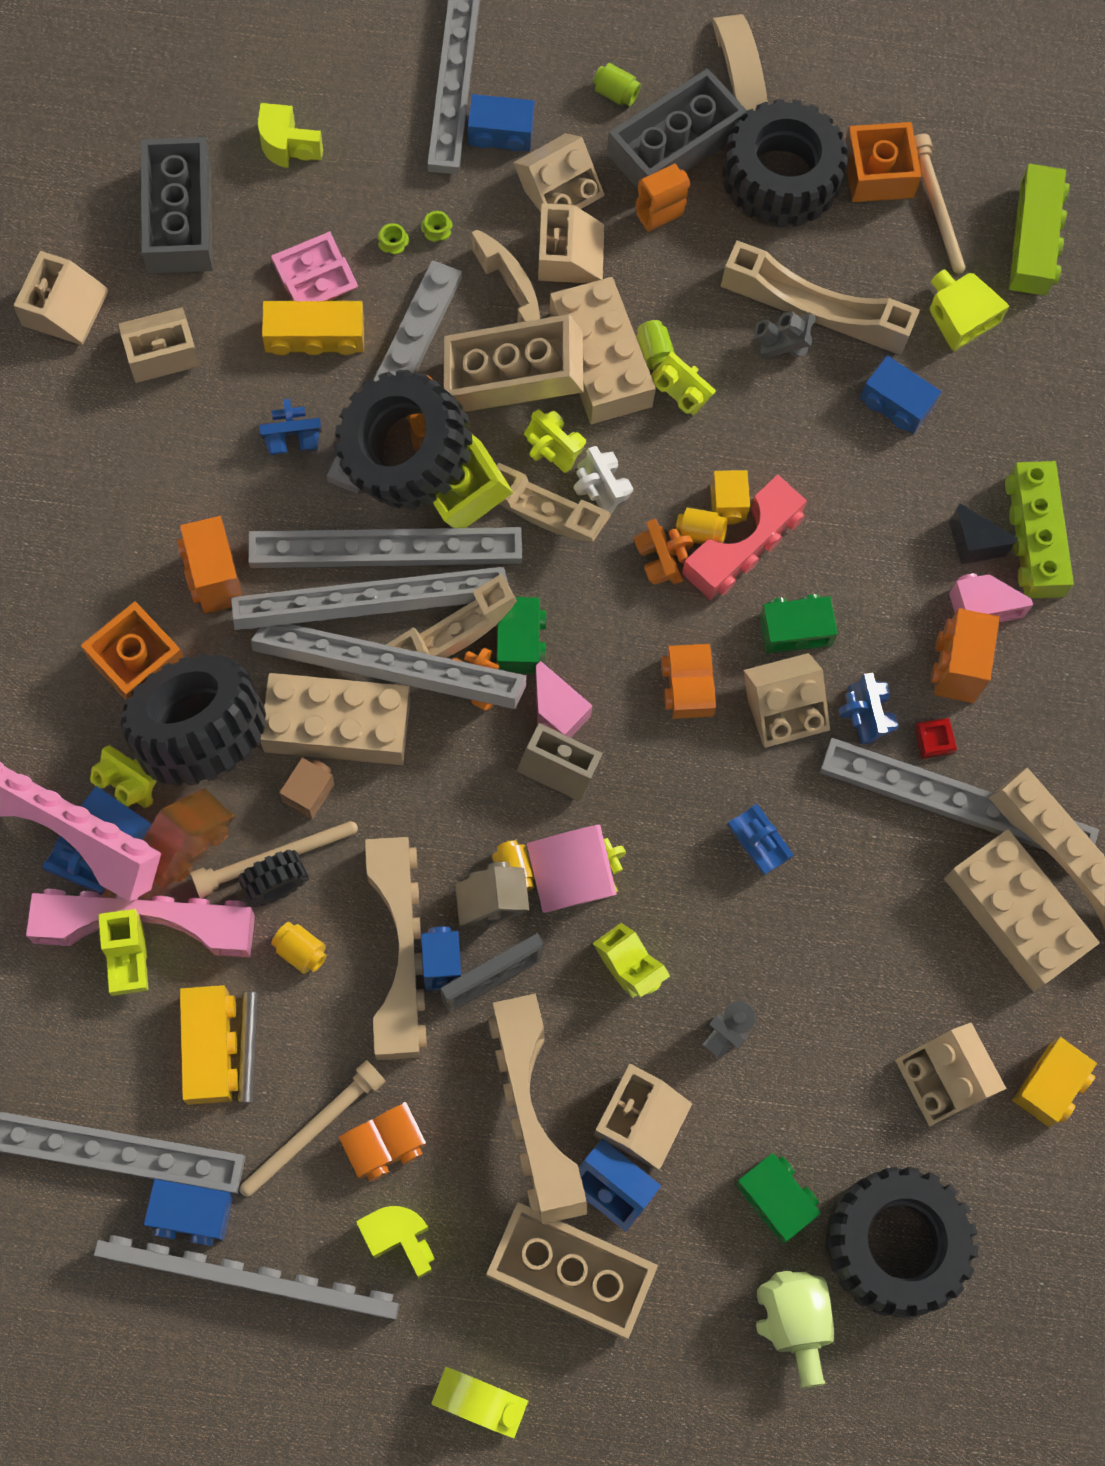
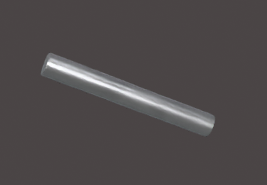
(247, 1048)

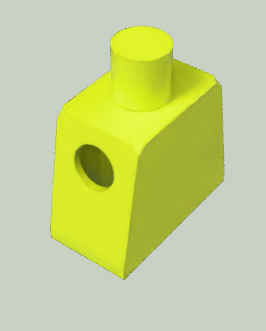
(965, 308)

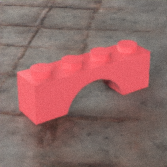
(717, 564)

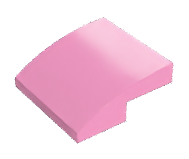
(314, 270)
(571, 868)

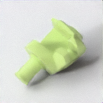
(798, 1320)

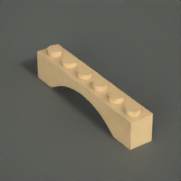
(874, 321)
(1044, 820)
(396, 1022)
(555, 1178)

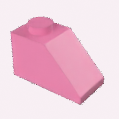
(989, 596)
(558, 703)

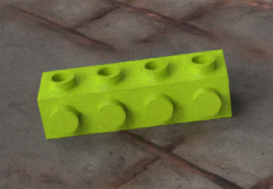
(1038, 230)
(1040, 529)

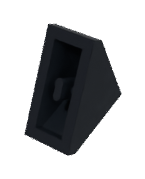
(978, 537)

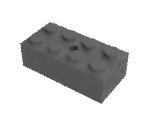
(676, 129)
(176, 205)

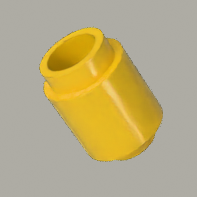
(702, 525)
(517, 857)
(299, 948)

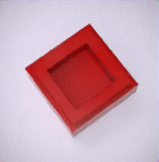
(935, 738)

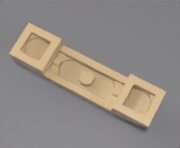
(741, 59)
(496, 257)
(550, 510)
(465, 625)

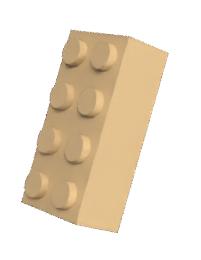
(514, 363)
(613, 363)
(336, 719)
(1021, 910)
(572, 1271)

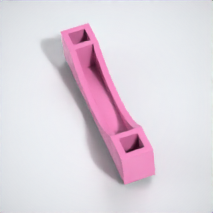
(116, 858)
(67, 918)

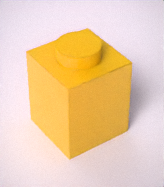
(730, 495)

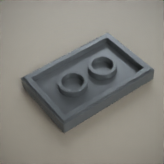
(492, 973)

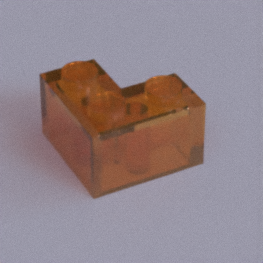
(185, 832)

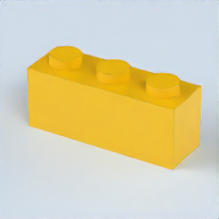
(313, 327)
(207, 1045)

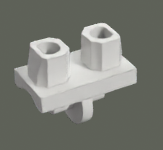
(598, 480)

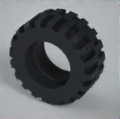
(789, 129)
(370, 419)
(193, 720)
(950, 1235)

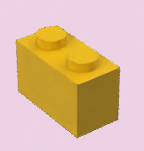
(1055, 1082)

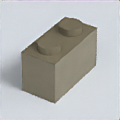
(559, 762)
(492, 896)

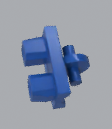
(275, 432)
(866, 711)
(760, 839)
(70, 865)

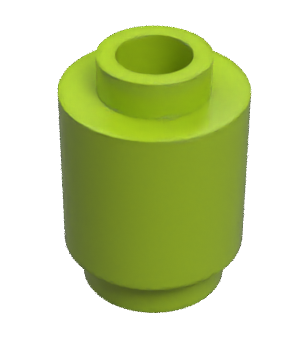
(616, 84)
(654, 343)

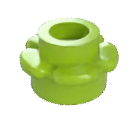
(436, 219)
(390, 232)

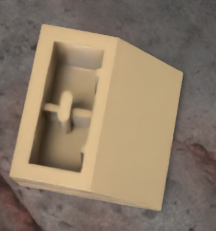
(560, 173)
(570, 245)
(59, 299)
(159, 345)
(787, 699)
(950, 1073)
(643, 1117)

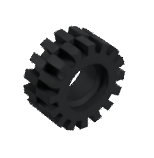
(273, 878)

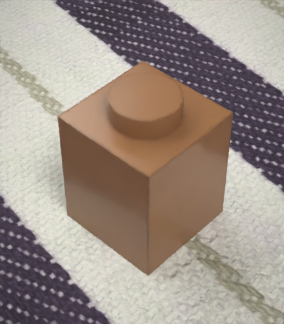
(307, 787)

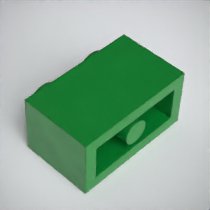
(798, 624)
(519, 637)
(778, 1197)

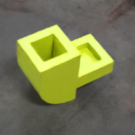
(281, 138)
(125, 950)
(630, 962)
(397, 1226)
(479, 1402)

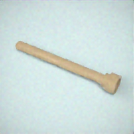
(924, 151)
(209, 880)
(365, 1080)

